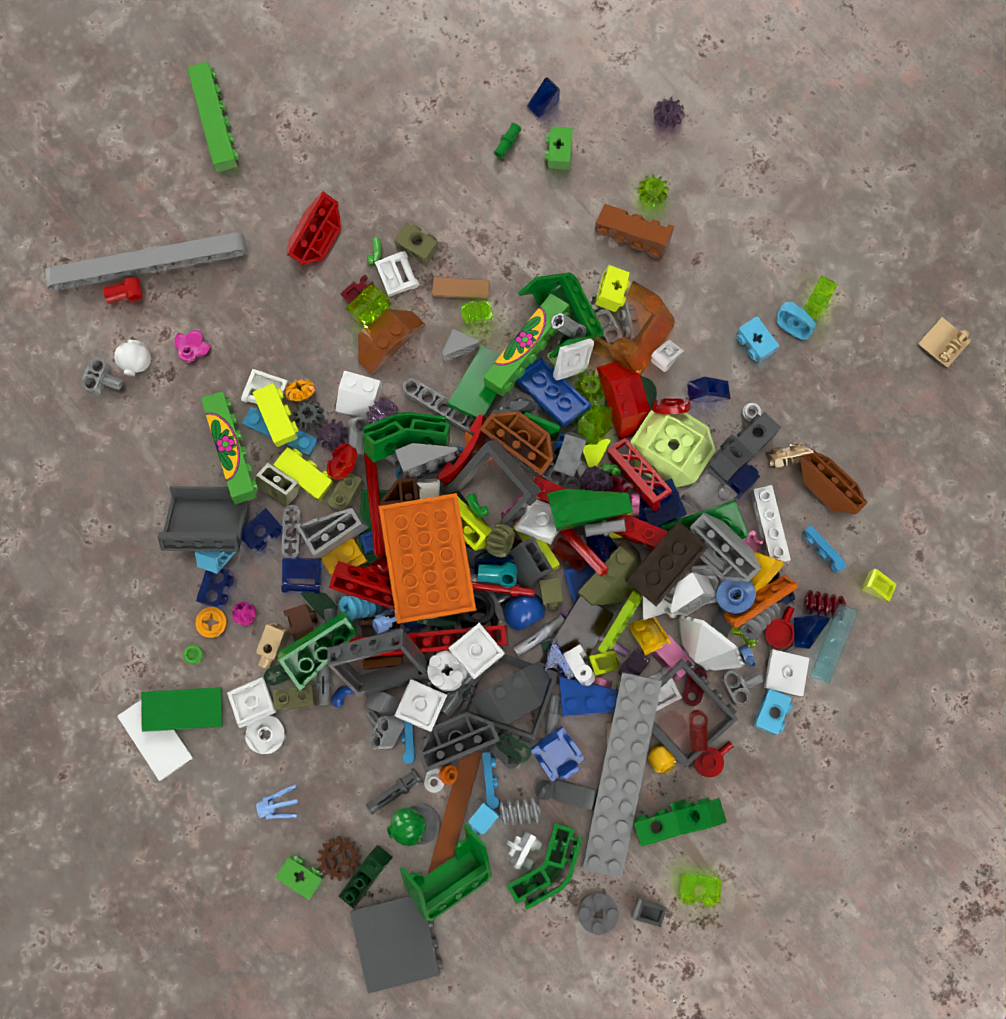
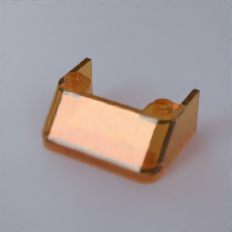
(637, 354)

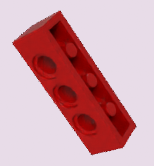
(362, 584)

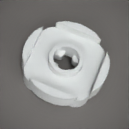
(439, 679)
(264, 746)

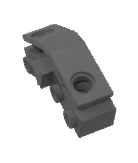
(739, 451)

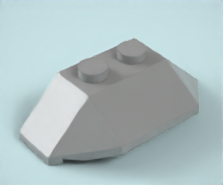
(726, 550)

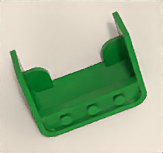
(568, 289)
(451, 880)

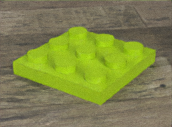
(621, 621)

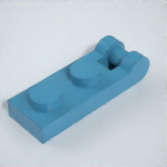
(824, 550)
(409, 741)
(490, 780)

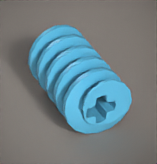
(358, 607)

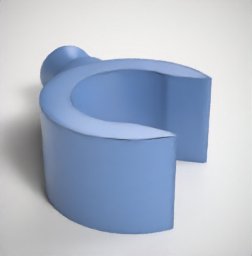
(747, 655)

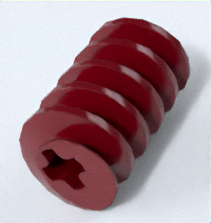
(822, 604)

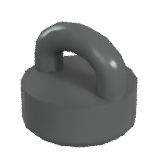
(544, 789)

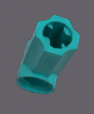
(498, 574)

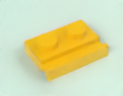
(347, 553)
(649, 634)

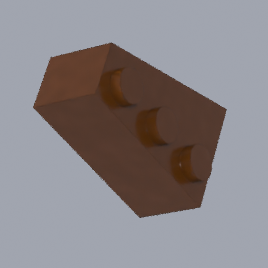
(301, 620)

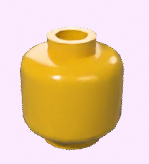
(661, 759)

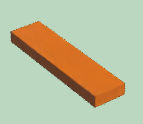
(764, 598)

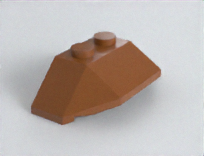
(386, 337)
(521, 439)
(831, 484)

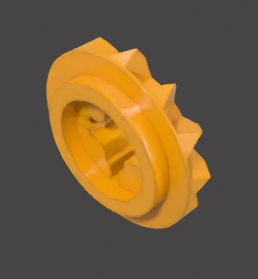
(294, 394)
(204, 616)

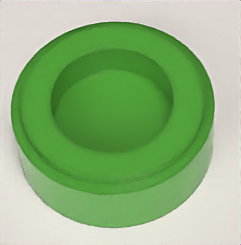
(193, 654)

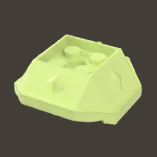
(682, 464)

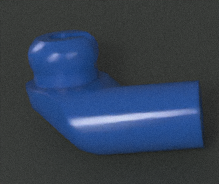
(340, 694)

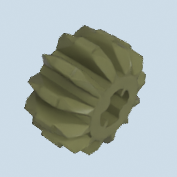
(500, 540)

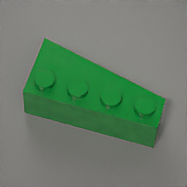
(310, 652)

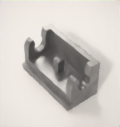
(570, 453)

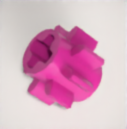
(244, 613)

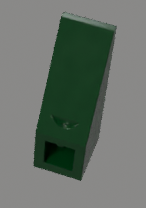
(365, 876)

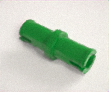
(507, 140)

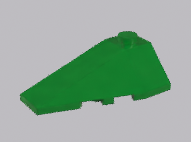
(581, 507)

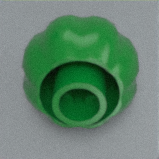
(407, 827)

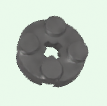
(432, 822)
(586, 913)

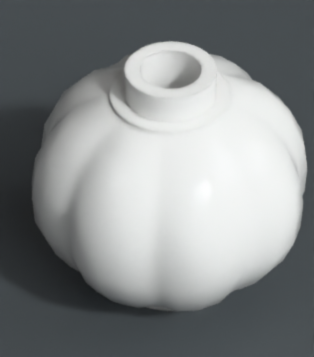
(132, 357)

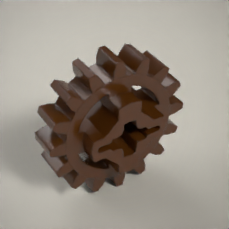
(351, 862)

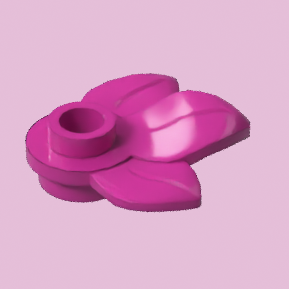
(191, 343)

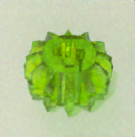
(651, 196)
(477, 312)
(593, 381)

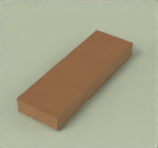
(460, 288)

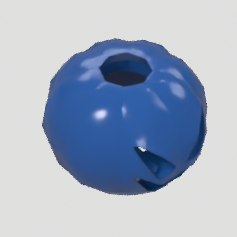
(523, 611)

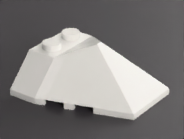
(707, 645)

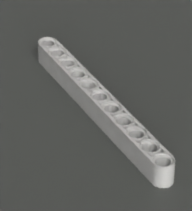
(145, 261)
(438, 400)

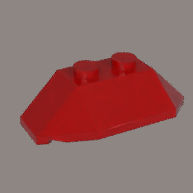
(315, 230)
(626, 397)

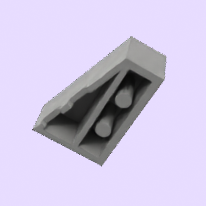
(332, 531)

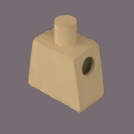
(277, 637)

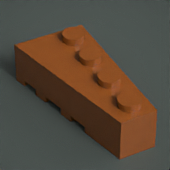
(634, 231)

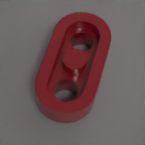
(692, 687)

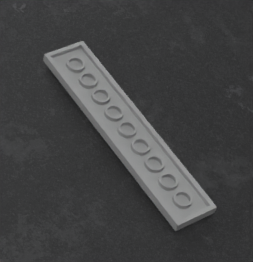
(622, 774)

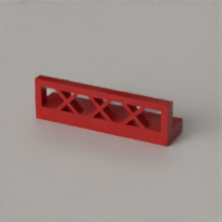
(633, 478)

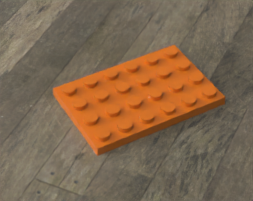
(427, 558)

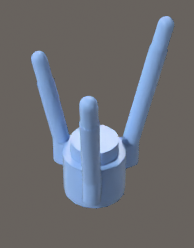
(382, 624)
(267, 807)

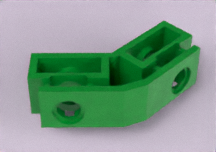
(403, 429)
(681, 820)
(548, 871)

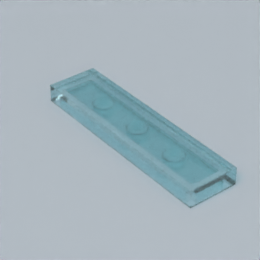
(834, 643)

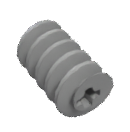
(754, 626)
(520, 812)

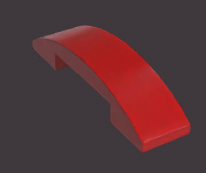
(451, 471)

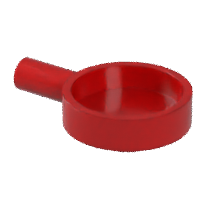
(780, 632)
(711, 762)

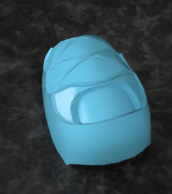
(795, 320)

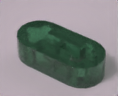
(279, 679)
(516, 744)

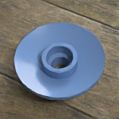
(729, 590)

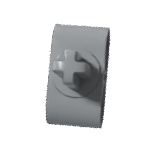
(101, 377)
(741, 685)
(385, 731)

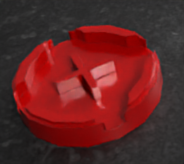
(671, 406)
(342, 462)

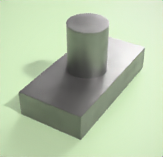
(500, 600)

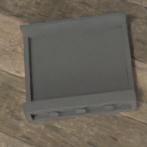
(203, 520)
(395, 944)

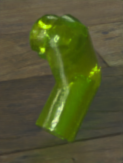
(750, 642)

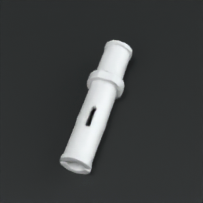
(540, 635)

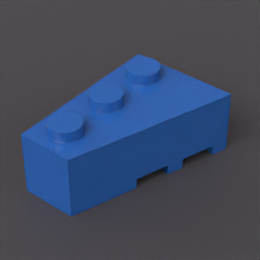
(585, 700)

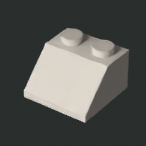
(356, 394)
(691, 594)

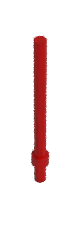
(513, 591)

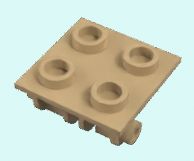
(945, 342)
(794, 452)

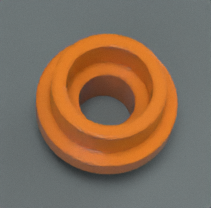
(448, 774)

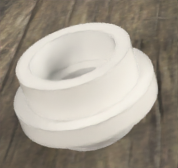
(750, 406)

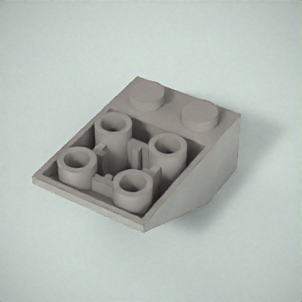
(422, 458)

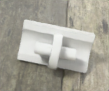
(520, 849)

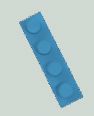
(304, 443)

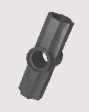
(464, 692)

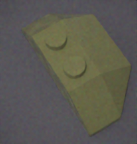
(613, 586)

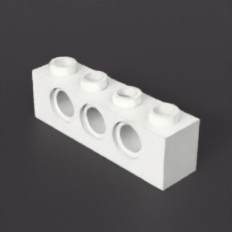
(769, 523)

